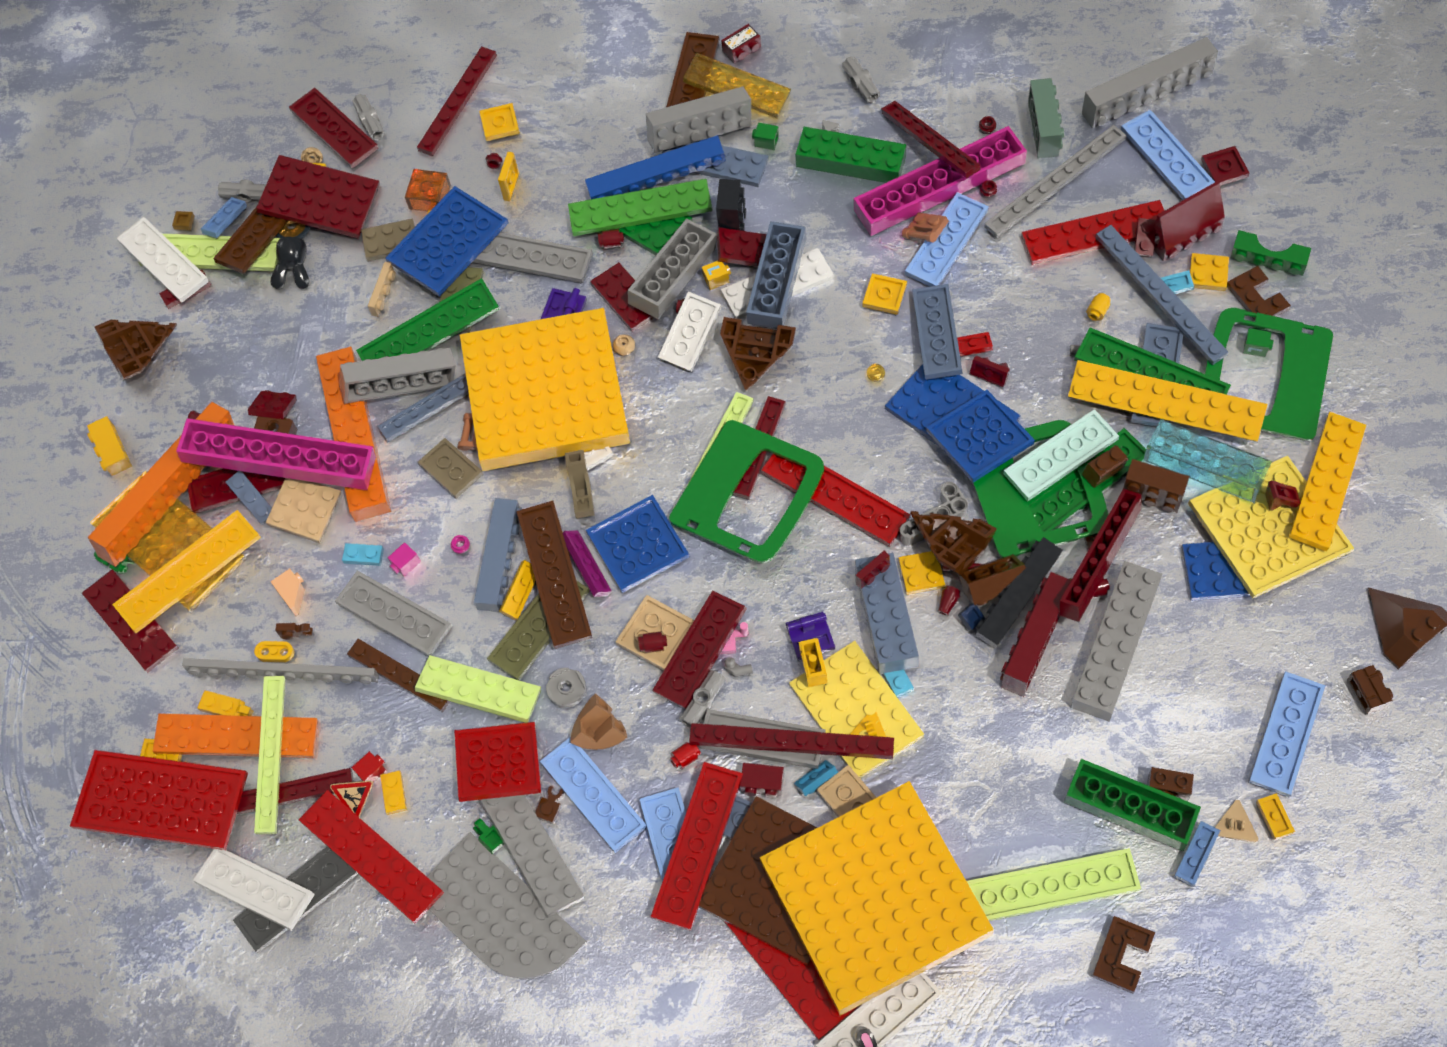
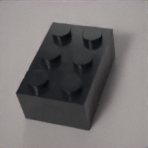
(731, 205)

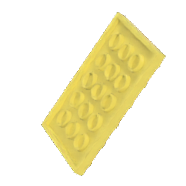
(850, 695)

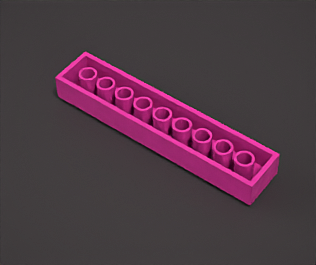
(937, 182)
(276, 454)

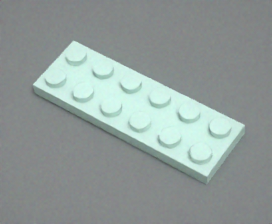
(1061, 455)

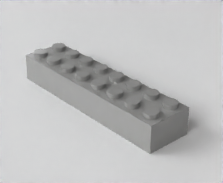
(1149, 82)
(1116, 641)

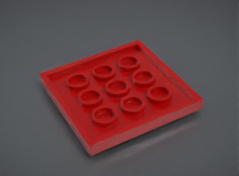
(497, 762)

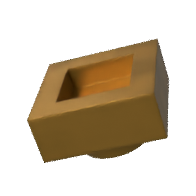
(183, 220)

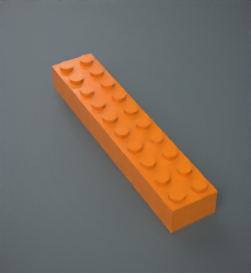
(353, 425)
(149, 498)

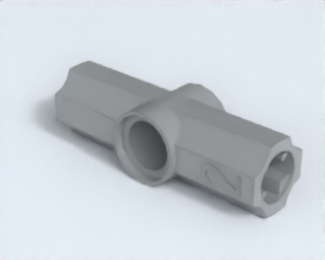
(861, 79)
(368, 117)
(244, 190)
(708, 689)

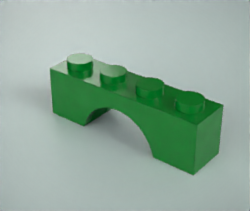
(1250, 250)

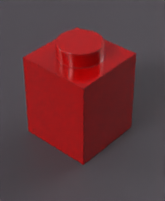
(369, 767)

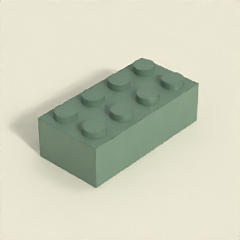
(1045, 118)

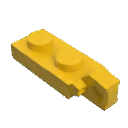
(223, 705)

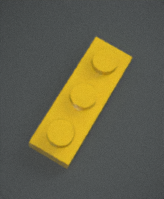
(518, 591)

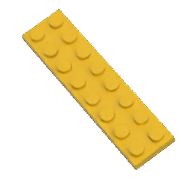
(1327, 481)
(186, 571)

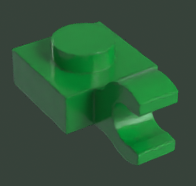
(488, 836)

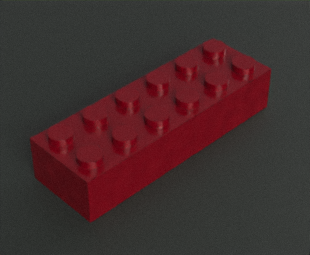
(1034, 635)

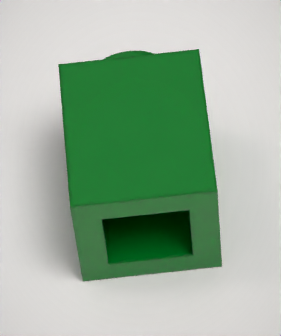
(766, 136)
(1257, 342)

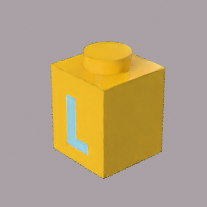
(716, 274)

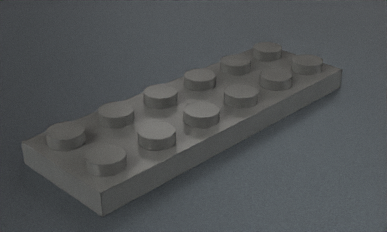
(321, 875)

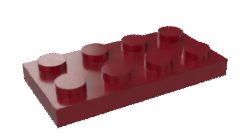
(613, 288)

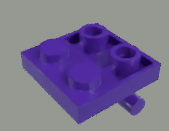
(563, 303)
(809, 628)

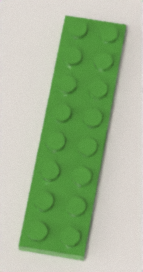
(640, 207)

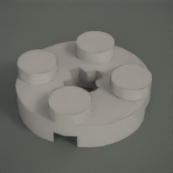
(566, 698)

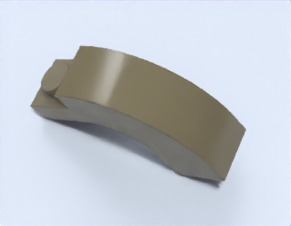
(580, 484)

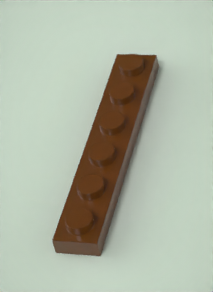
(392, 671)

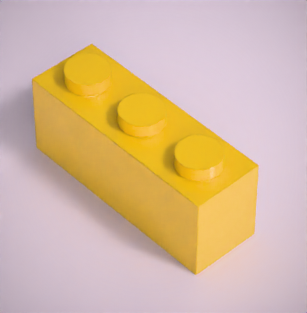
(108, 446)

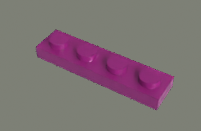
(586, 564)

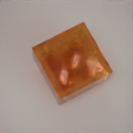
(426, 189)

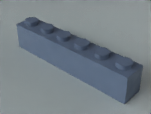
(497, 555)

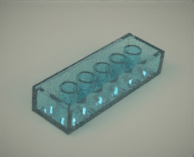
(1207, 461)

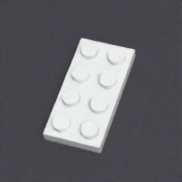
(689, 331)

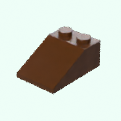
(989, 579)

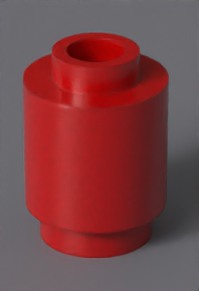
(684, 755)

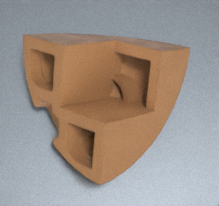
(597, 727)

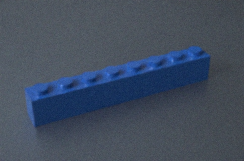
(657, 169)

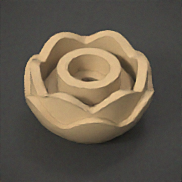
(311, 151)
(623, 349)

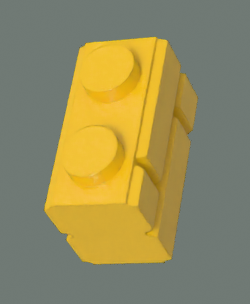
(813, 662)

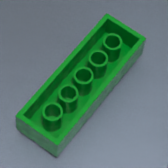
(850, 155)
(1132, 805)

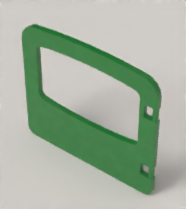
(1302, 371)
(720, 475)
(1011, 514)

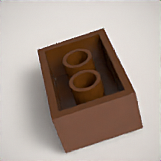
(1157, 485)

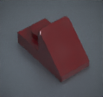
(1281, 494)

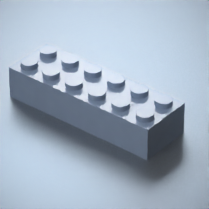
(776, 275)
(888, 619)

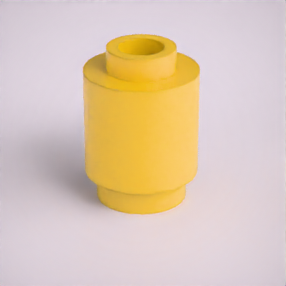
(1098, 307)

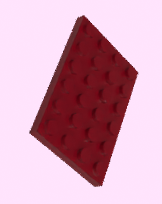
(318, 196)

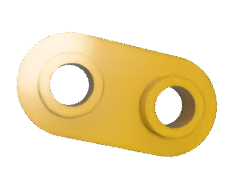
(275, 652)

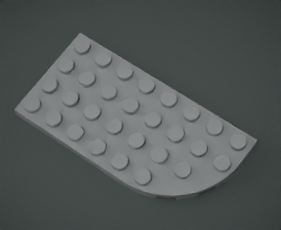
(499, 915)

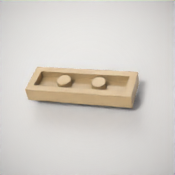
(381, 289)

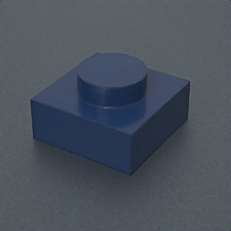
(971, 616)

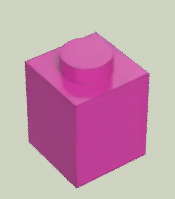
(403, 560)

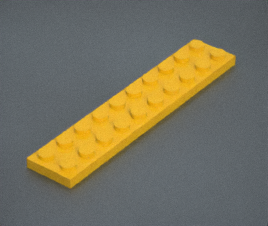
(1167, 401)

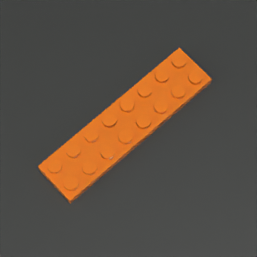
(230, 735)

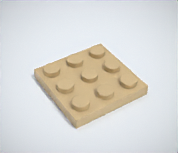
(303, 508)
(654, 617)

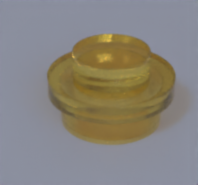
(875, 372)

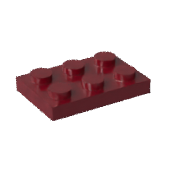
(740, 246)

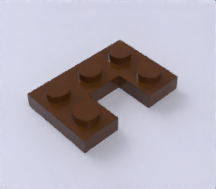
(1244, 290)
(1109, 966)

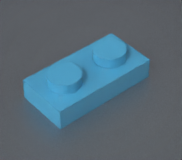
(815, 778)

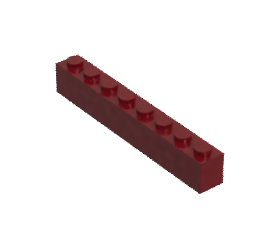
(1100, 555)

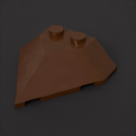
(132, 343)
(754, 348)
(953, 540)
(1405, 624)

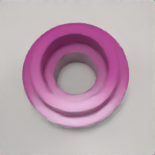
(456, 541)

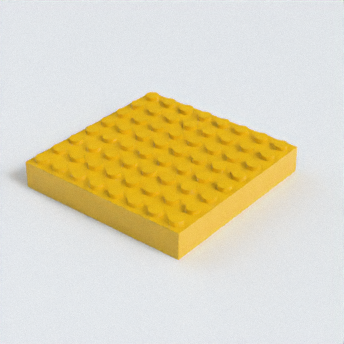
(543, 389)
(876, 897)

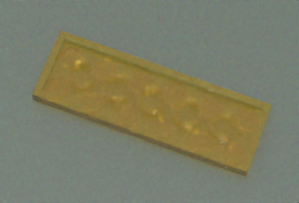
(719, 77)

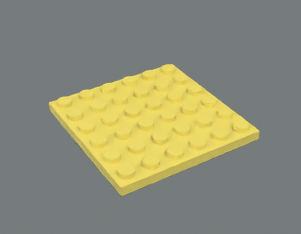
(1258, 539)

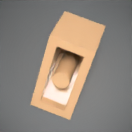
(290, 589)

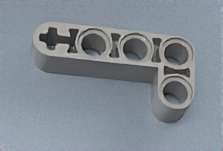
(947, 507)

